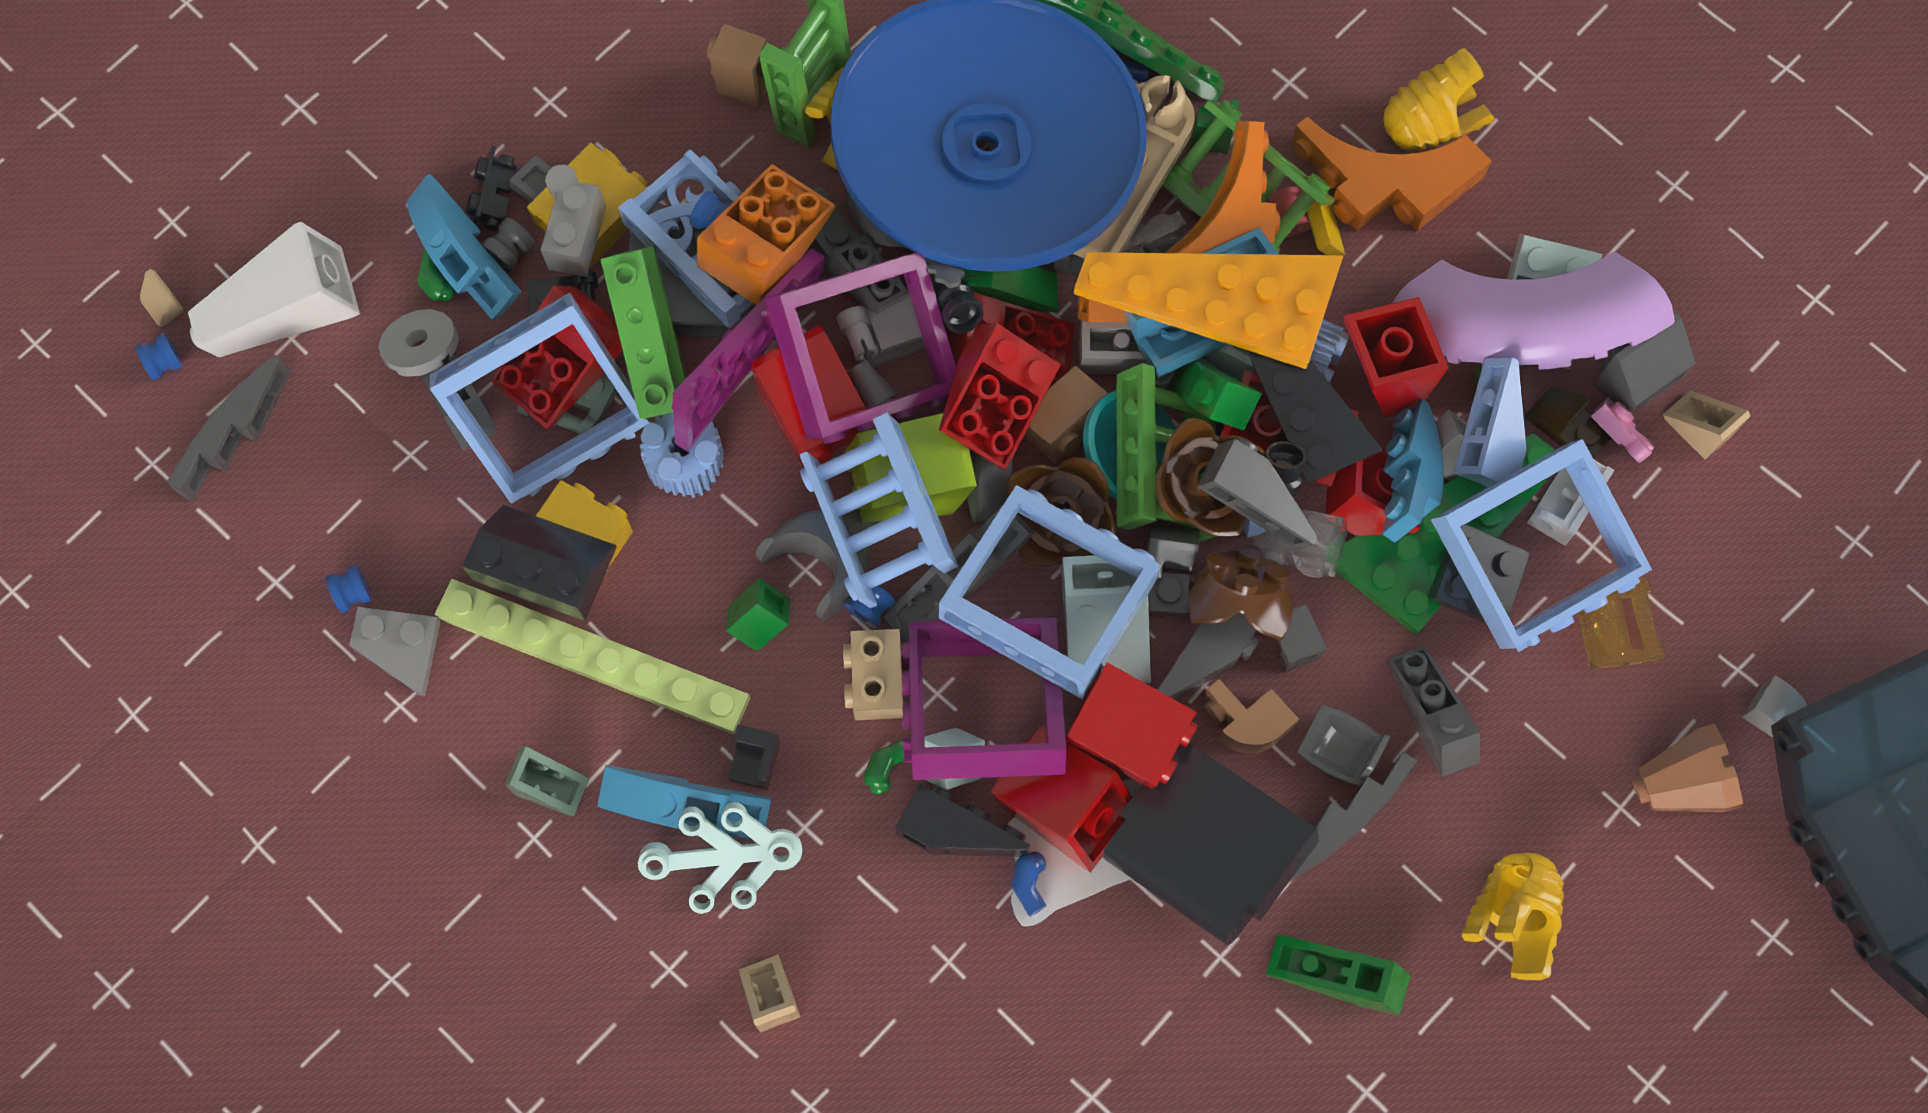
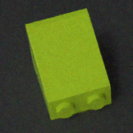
(939, 459)

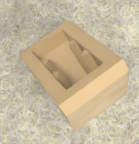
(1705, 421)
(768, 993)

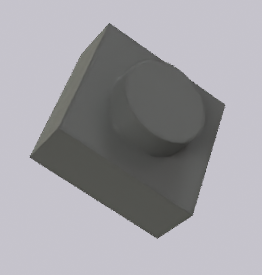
(530, 179)
(1170, 595)

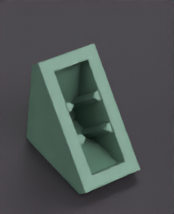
(546, 782)

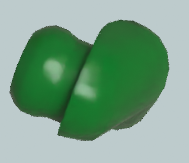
(432, 281)
(880, 766)

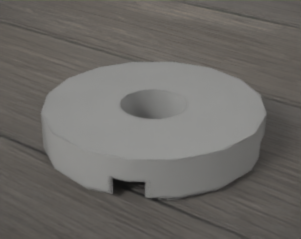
(410, 328)

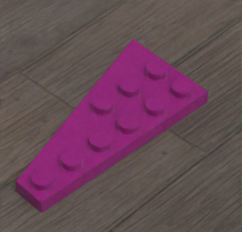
(722, 371)

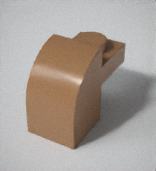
(1251, 728)

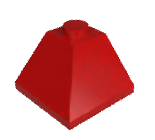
(1362, 495)

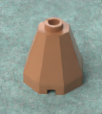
(1691, 776)

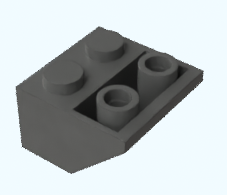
(1647, 369)

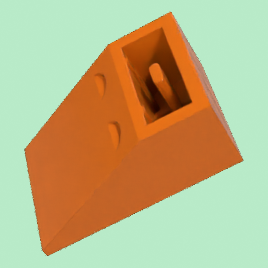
(762, 234)

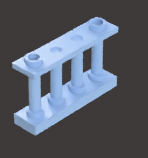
(918, 513)

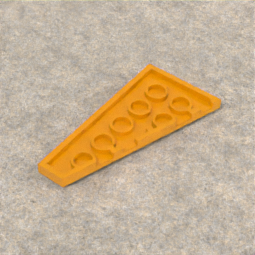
(1238, 299)

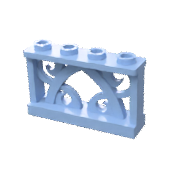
(655, 229)

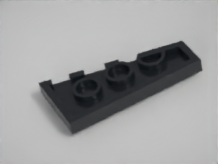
(1313, 417)

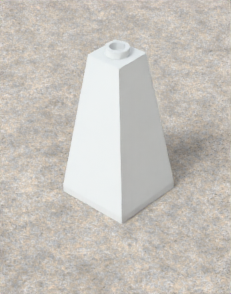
(279, 293)

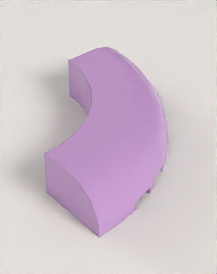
(1541, 318)

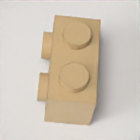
(875, 674)

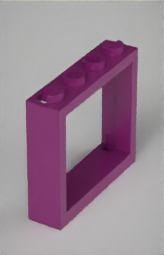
(799, 364)
(979, 761)

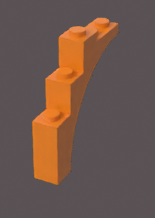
(1231, 213)

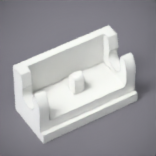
(1562, 507)

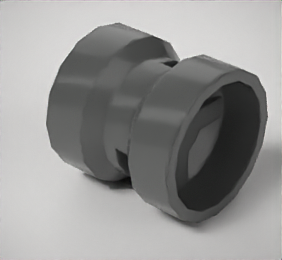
(509, 244)

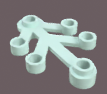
(726, 855)

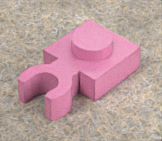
(1618, 423)

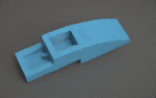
(456, 252)
(1417, 470)
(664, 797)

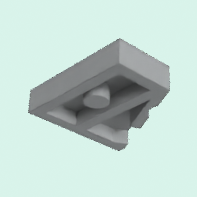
(397, 644)

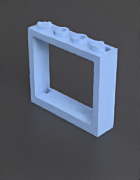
(508, 345)
(1603, 510)
(1021, 646)

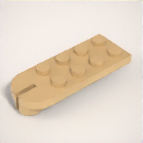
(1165, 141)

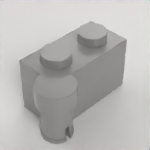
(572, 223)
(882, 335)
(1111, 350)

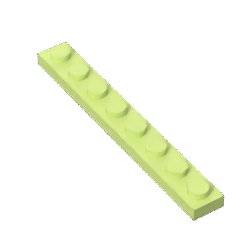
(593, 656)

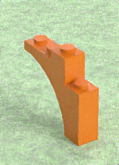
(1370, 181)

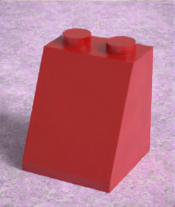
(1397, 353)
(834, 384)
(1131, 727)
(1068, 810)

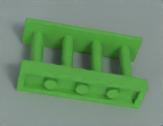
(803, 66)
(1199, 199)
(645, 329)
(1138, 449)

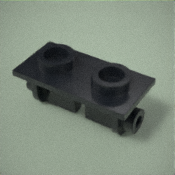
(493, 175)

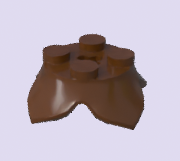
(1177, 480)
(1072, 482)
(1245, 585)

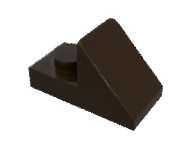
(1564, 420)

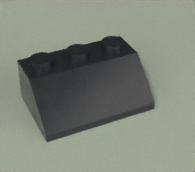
(539, 561)

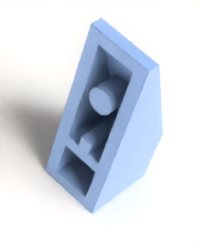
(1495, 428)

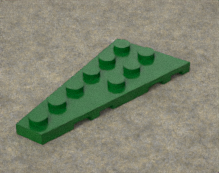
(1143, 45)
(1403, 572)

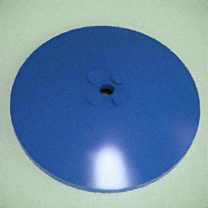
(999, 73)

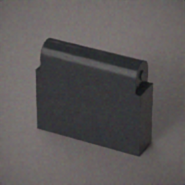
(1210, 844)

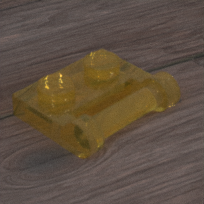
(1607, 632)

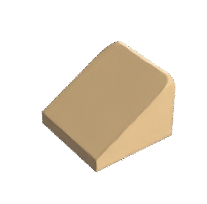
(159, 299)

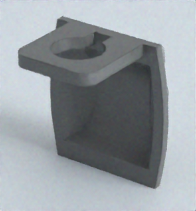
(1342, 746)

